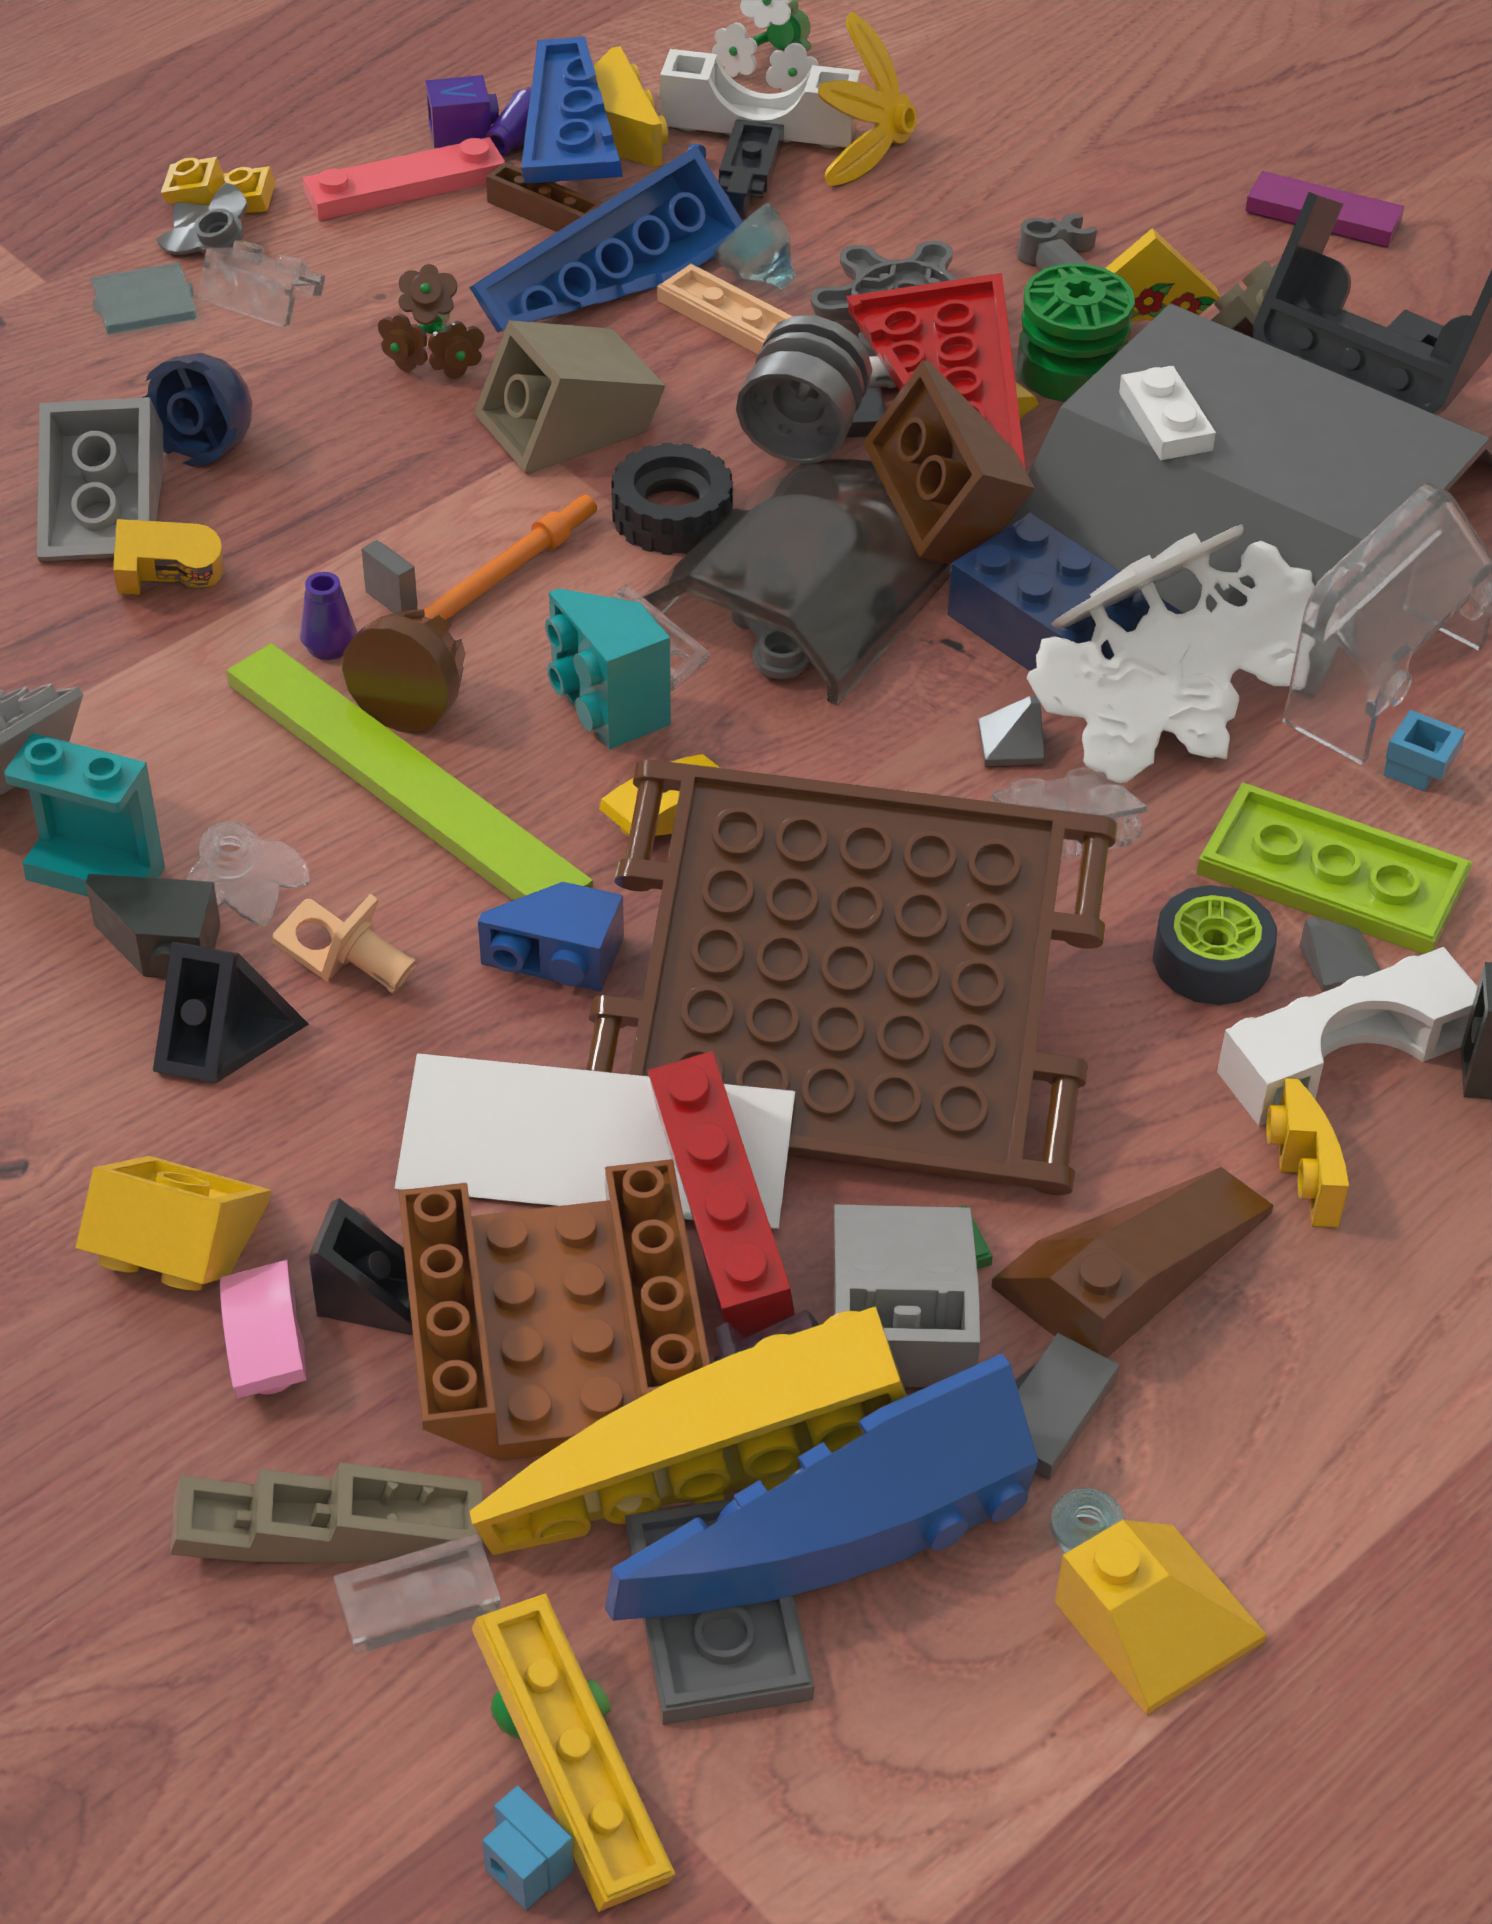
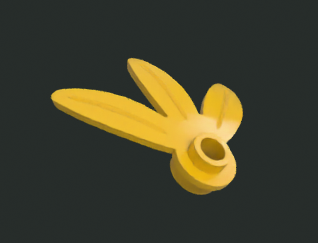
(887, 108)

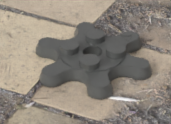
(876, 274)

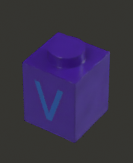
(459, 109)

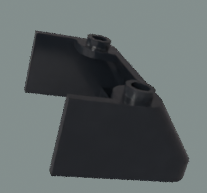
(1308, 320)

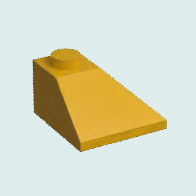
(1153, 1610)

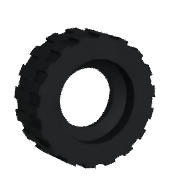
(670, 469)

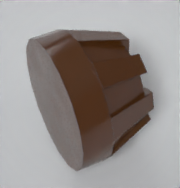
(404, 669)

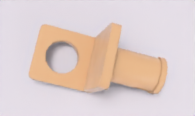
(350, 942)

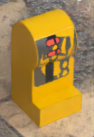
(165, 554)

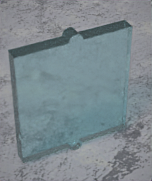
(143, 298)

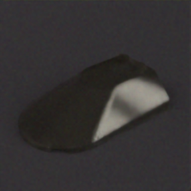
(818, 561)

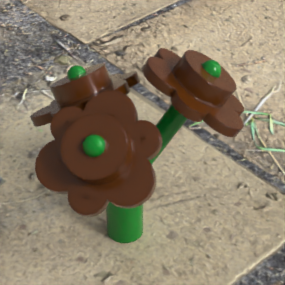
(430, 301)

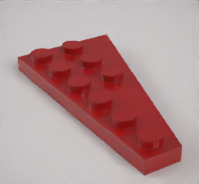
(957, 329)

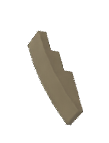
(319, 1519)

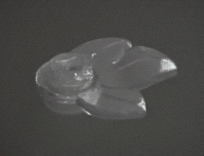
(250, 876)

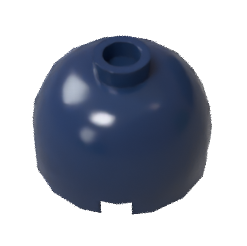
(201, 406)

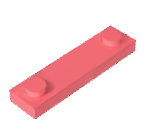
(401, 178)

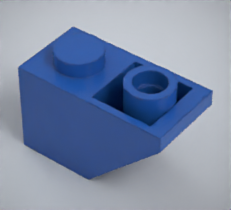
(555, 935)

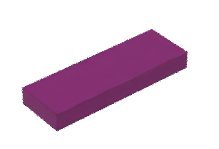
(1359, 218)

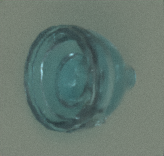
(759, 249)

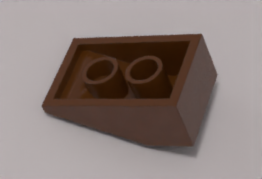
(945, 468)

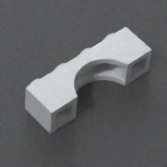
(703, 97)
(1409, 1006)

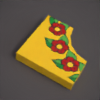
(1162, 277)

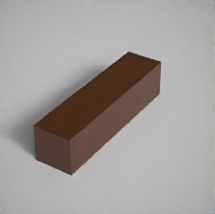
(538, 202)

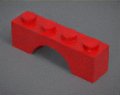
(721, 1194)

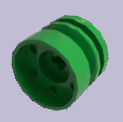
(1071, 327)

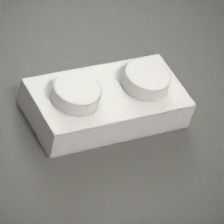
(1167, 412)

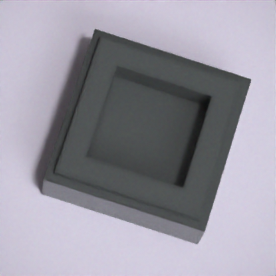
(389, 577)

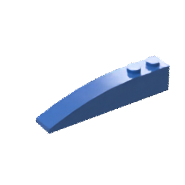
(617, 248)
(902, 1487)

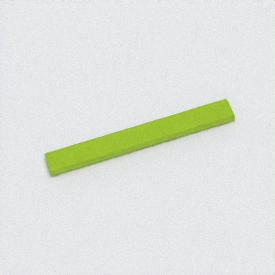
(400, 775)

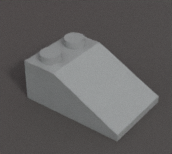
(95, 468)

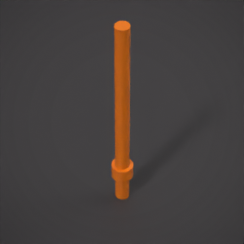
(545, 534)

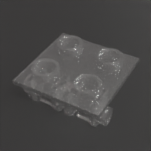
(1084, 793)

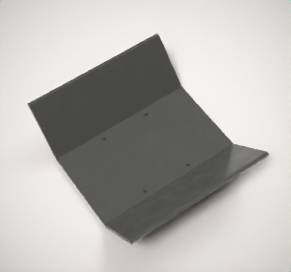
(1293, 458)

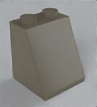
(565, 392)

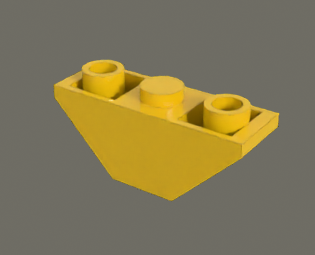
(630, 110)

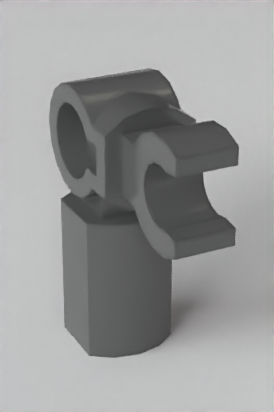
(1054, 242)

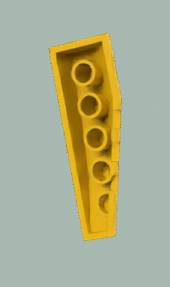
(703, 1434)

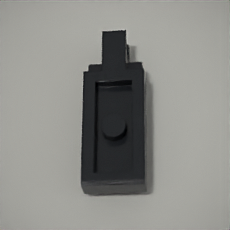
(750, 162)

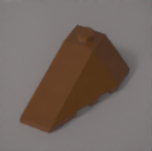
(1130, 1263)

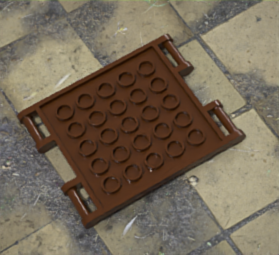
(865, 959)

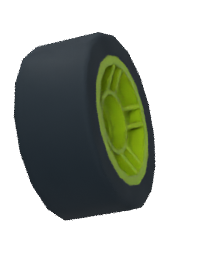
(1214, 944)

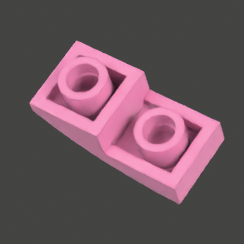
(262, 1330)

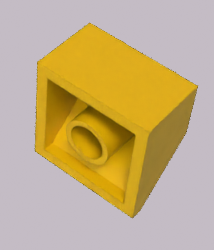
(169, 1220)

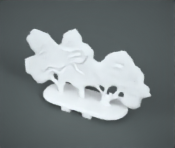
(1172, 666)

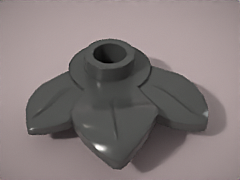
(206, 225)

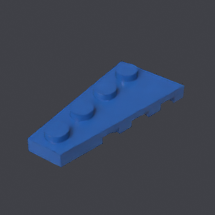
(567, 117)

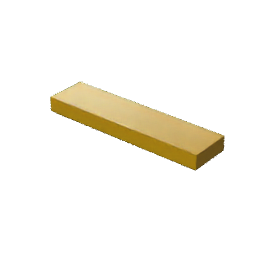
(573, 1752)

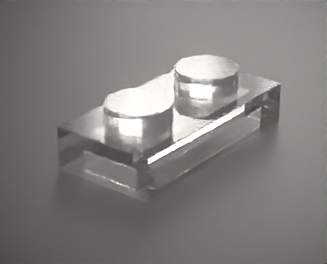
(416, 1593)

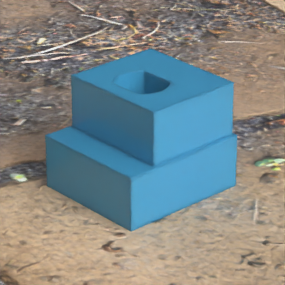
(1422, 750)
(526, 1849)

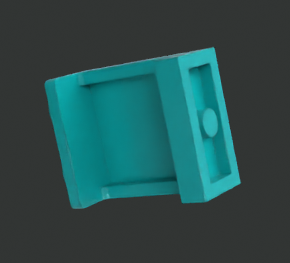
(89, 814)

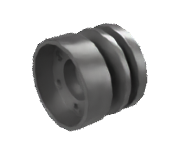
(804, 389)

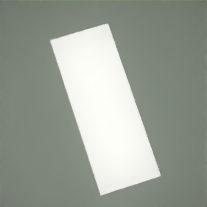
(555, 1129)

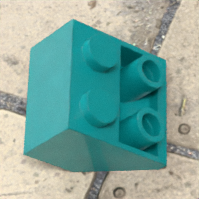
(609, 664)

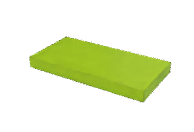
(1335, 868)

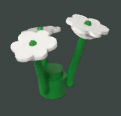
(785, 30)

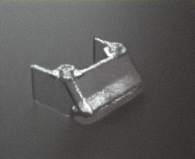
(1377, 609)

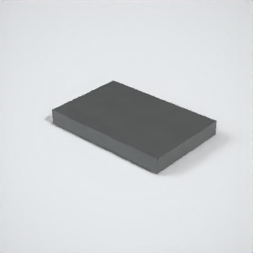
(723, 1656)

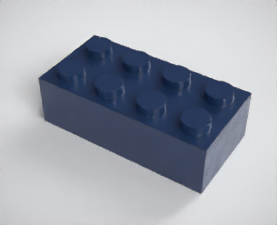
(1025, 581)

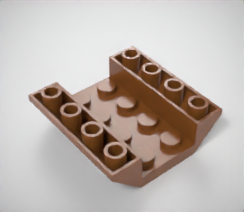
(548, 1311)

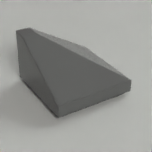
(1013, 734)
(1335, 952)

